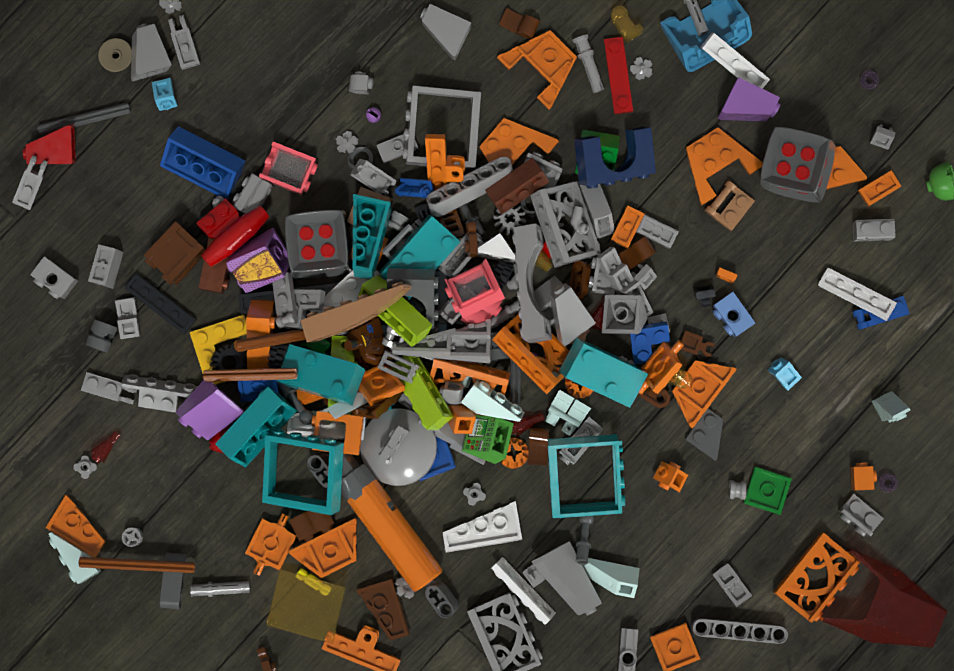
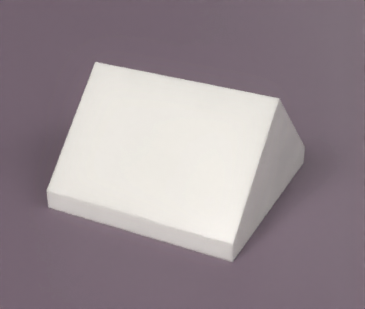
(496, 250)

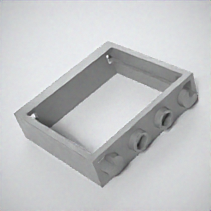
(409, 134)

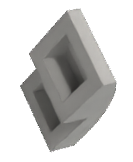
(127, 318)
(732, 585)

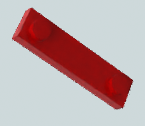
(618, 75)

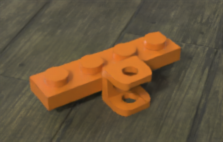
(439, 166)
(363, 650)

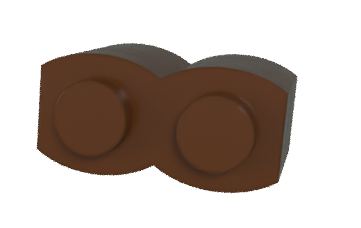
(310, 523)

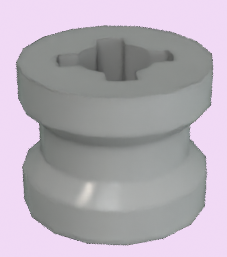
(397, 221)
(737, 489)
(129, 535)

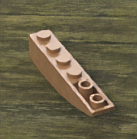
(351, 314)

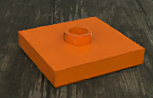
(379, 385)
(675, 647)

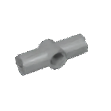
(628, 644)

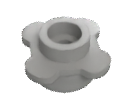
(80, 467)
(469, 493)

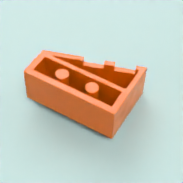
(259, 322)

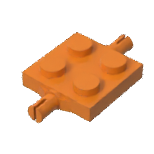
(661, 367)
(270, 544)

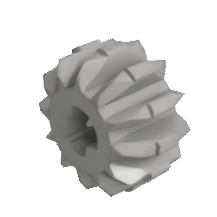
(509, 226)

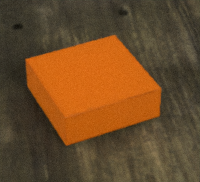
(726, 275)

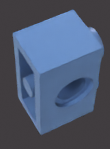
(743, 320)

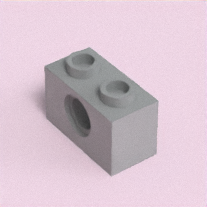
(45, 270)

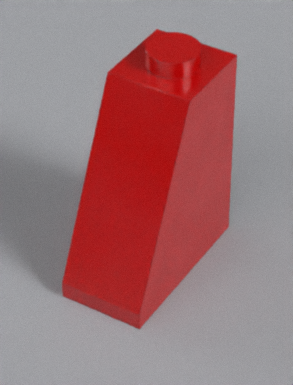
(55, 147)

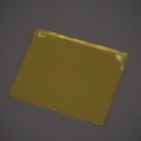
(306, 606)

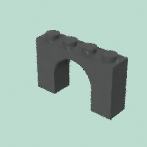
(423, 288)

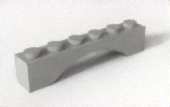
(528, 245)

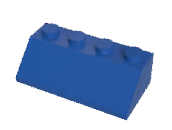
(202, 162)

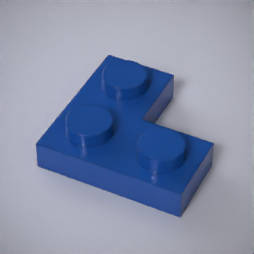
(649, 335)

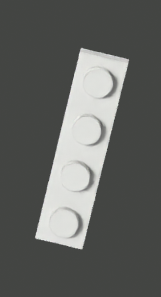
(733, 61)
(857, 294)
(523, 590)

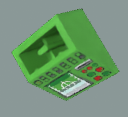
(488, 439)

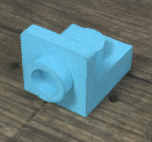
(164, 94)
(784, 373)

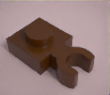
(470, 244)
(693, 344)
(265, 661)

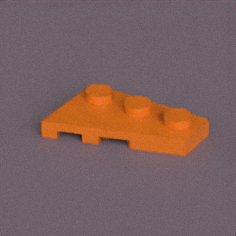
(75, 528)

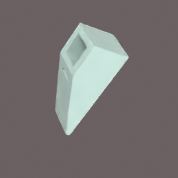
(488, 402)
(890, 407)
(70, 556)
(614, 577)

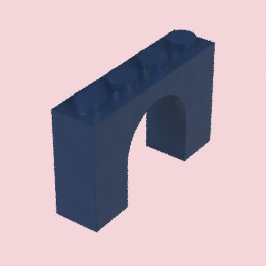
(638, 162)

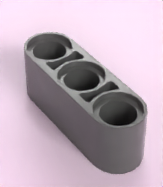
(172, 584)

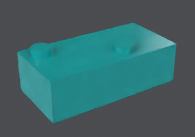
(424, 248)
(603, 372)
(323, 375)
(247, 435)

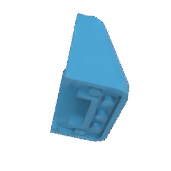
(722, 17)

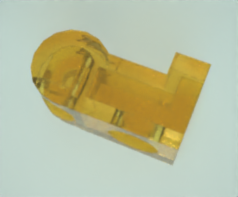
(624, 25)

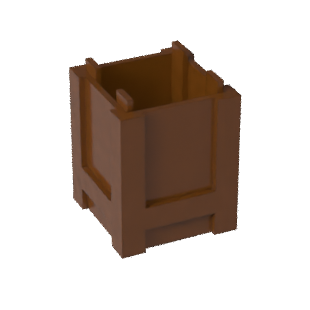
(174, 254)

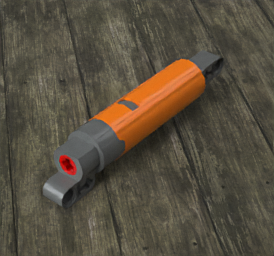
(389, 529)

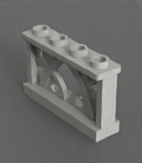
(556, 244)
(480, 624)

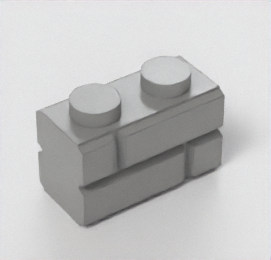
(253, 194)
(873, 230)

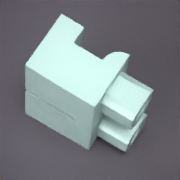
(573, 417)

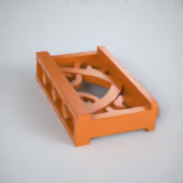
(465, 368)
(536, 368)
(790, 583)

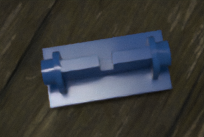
(414, 187)

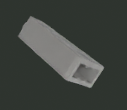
(568, 578)

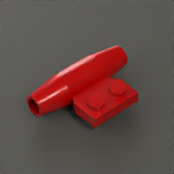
(229, 230)

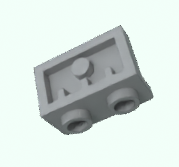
(860, 515)

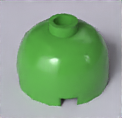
(942, 181)

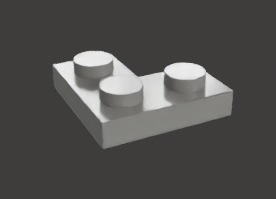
(306, 301)

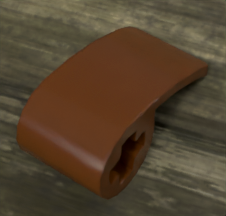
(518, 24)
(637, 253)
(538, 446)

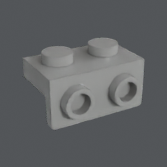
(550, 169)
(599, 282)

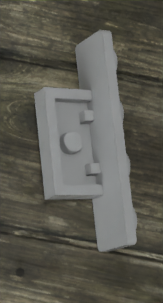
(158, 393)

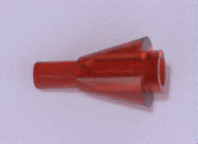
(598, 316)
(525, 423)
(101, 452)

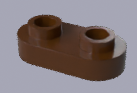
(580, 278)
(650, 397)

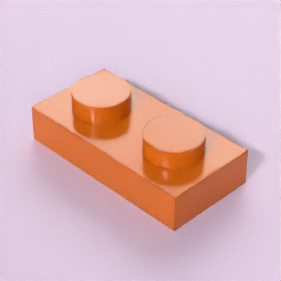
(879, 188)
(627, 227)

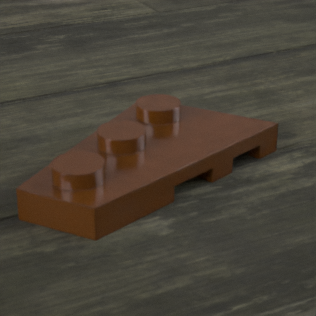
(386, 608)

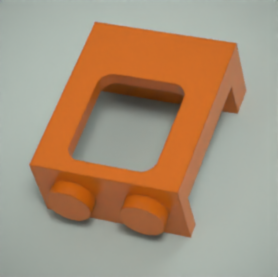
(353, 432)

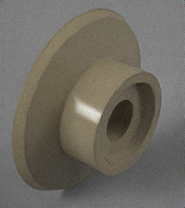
(112, 47)

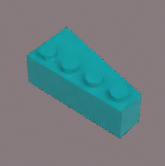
(369, 230)

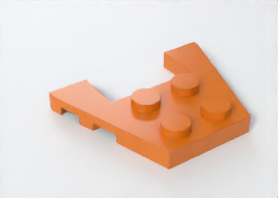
(549, 58)
(512, 140)
(713, 154)

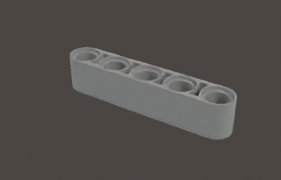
(473, 186)
(748, 634)

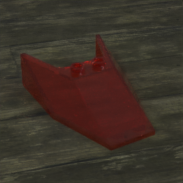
(898, 612)

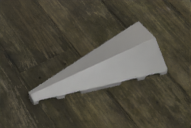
(463, 344)

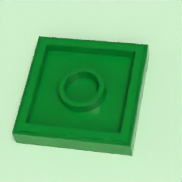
(767, 490)

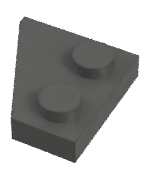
(707, 434)

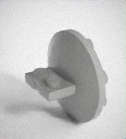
(398, 448)

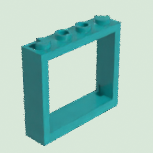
(335, 450)
(586, 509)

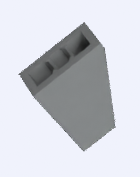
(446, 29)
(148, 53)
(598, 210)
(569, 314)

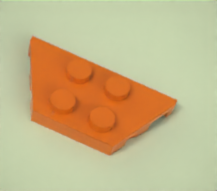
(844, 170)
(704, 387)
(329, 551)

